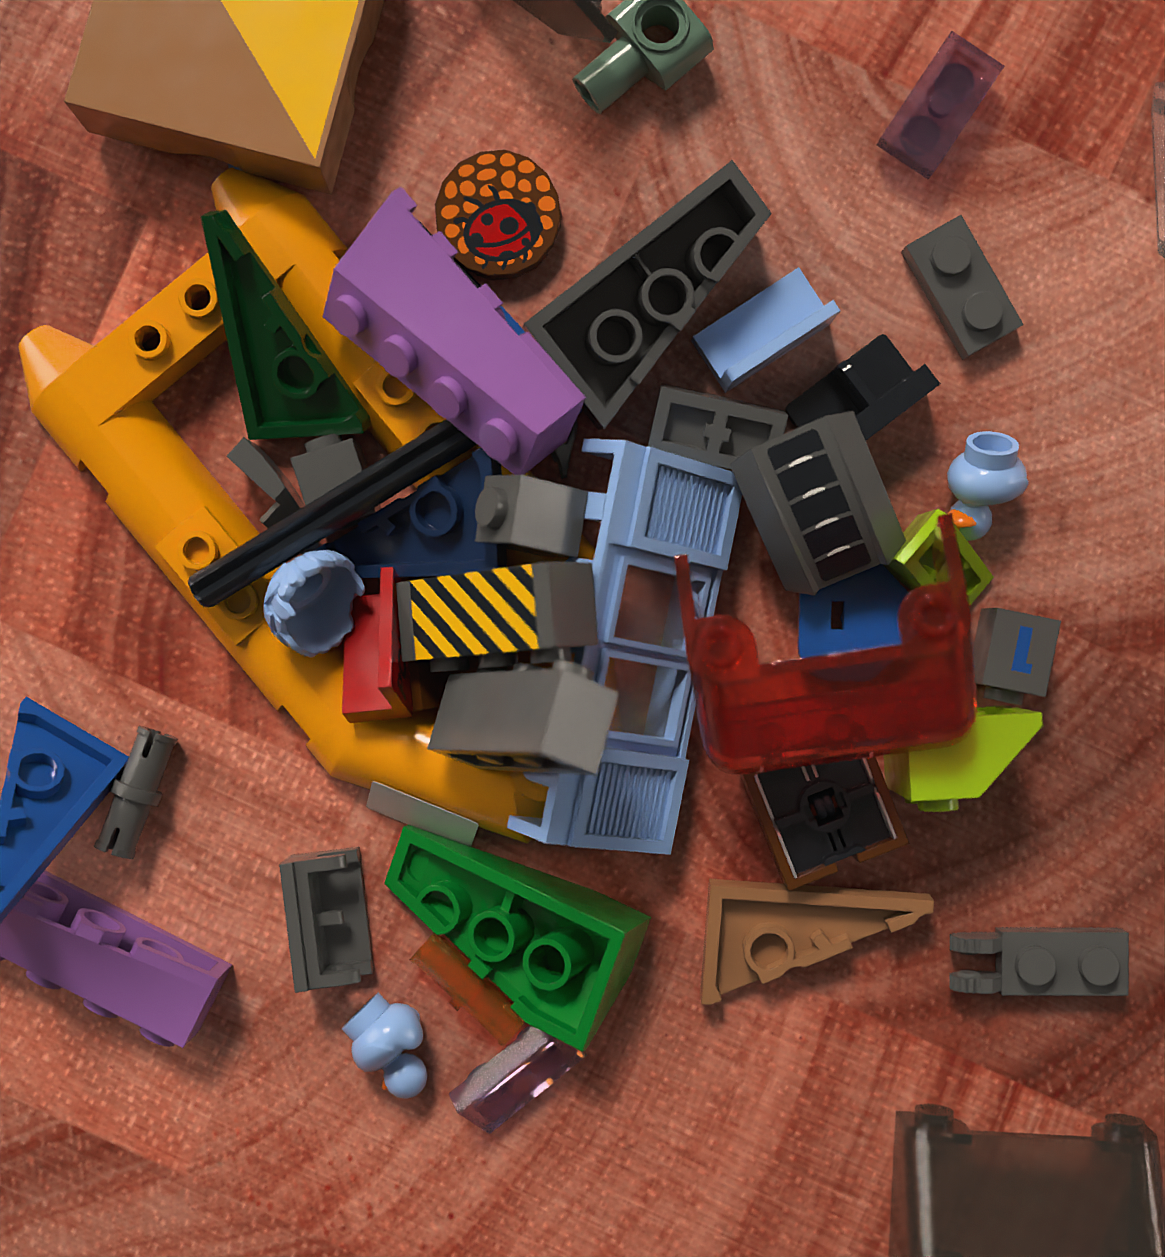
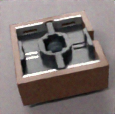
(814, 828)

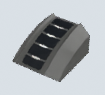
(819, 503)

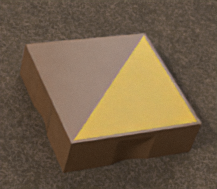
(227, 80)

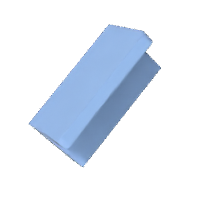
(763, 329)

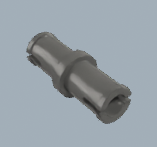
(136, 792)

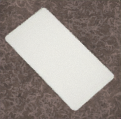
(421, 814)

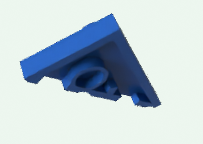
(48, 793)

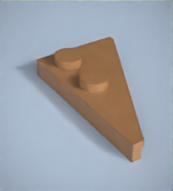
(767, 929)

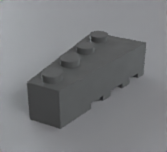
(638, 299)

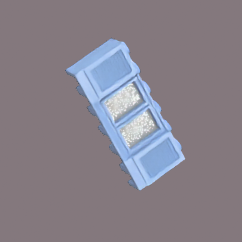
(651, 512)

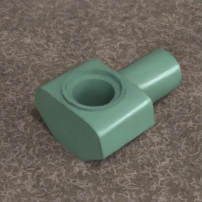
(636, 56)

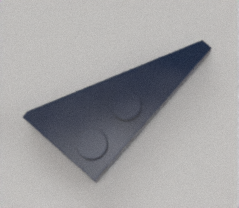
(427, 530)

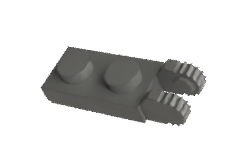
(1046, 961)

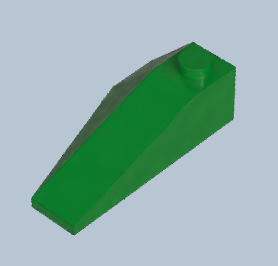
(534, 935)

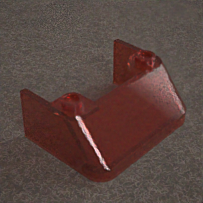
(837, 702)

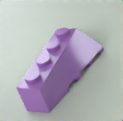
(449, 340)
(112, 960)

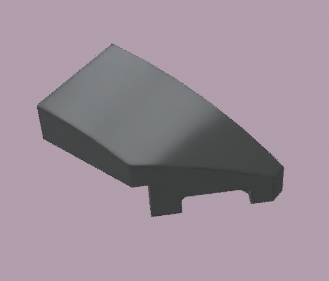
(271, 479)

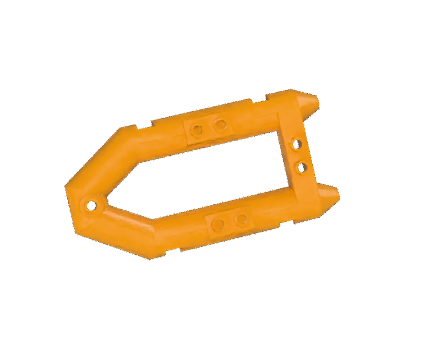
(105, 420)

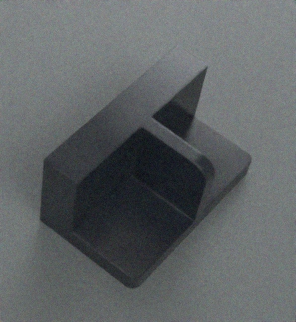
(870, 383)

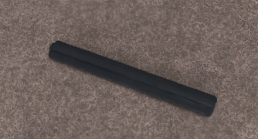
(328, 513)

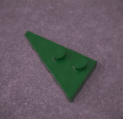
(277, 363)

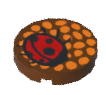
(498, 214)

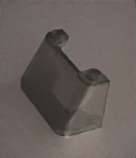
(1024, 1191)

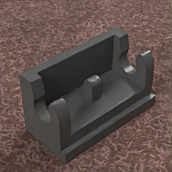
(711, 425)
(326, 918)

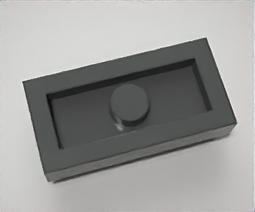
(961, 287)

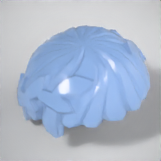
(312, 601)

